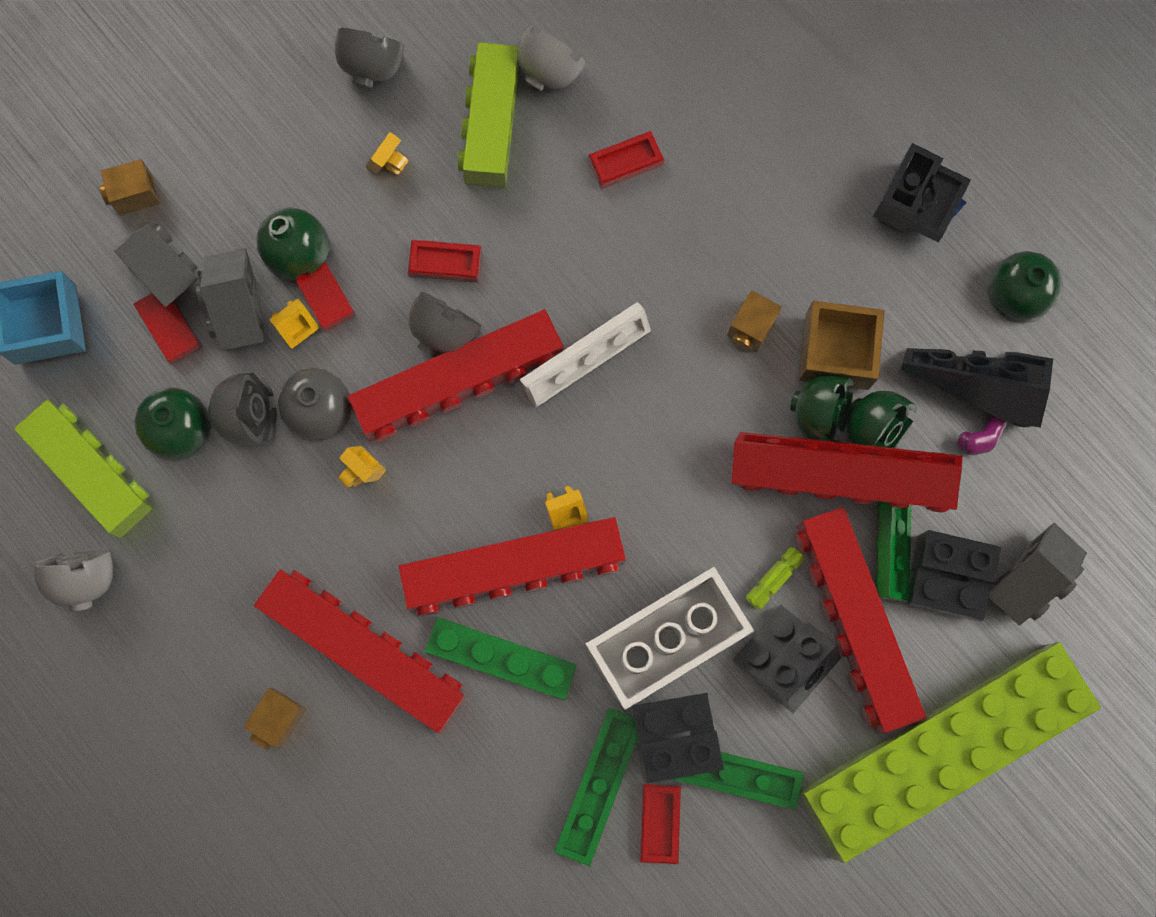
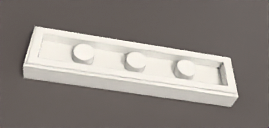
(585, 354)

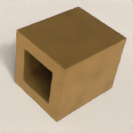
(129, 187)
(753, 322)
(274, 719)

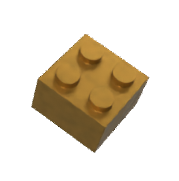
(842, 343)

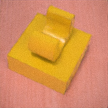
(387, 156)
(294, 323)
(360, 467)
(566, 509)

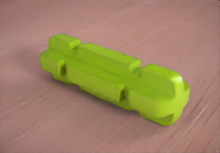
(775, 578)

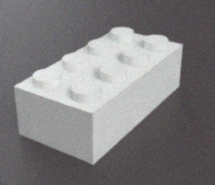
(668, 638)

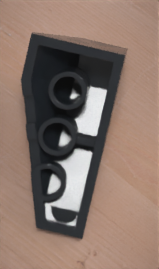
(1005, 387)

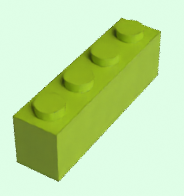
(490, 115)
(83, 467)

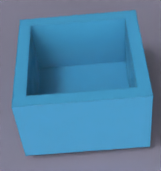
(40, 318)

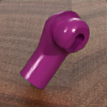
(982, 441)

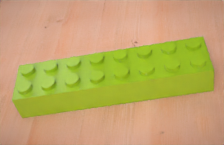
(948, 751)

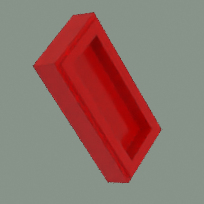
(626, 159)
(444, 260)
(325, 297)
(167, 328)
(660, 824)

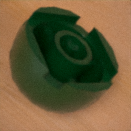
(292, 243)
(1025, 286)
(822, 407)
(879, 419)
(172, 423)

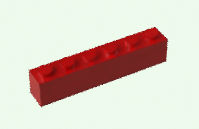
(455, 376)
(847, 470)
(512, 565)
(859, 621)
(360, 650)

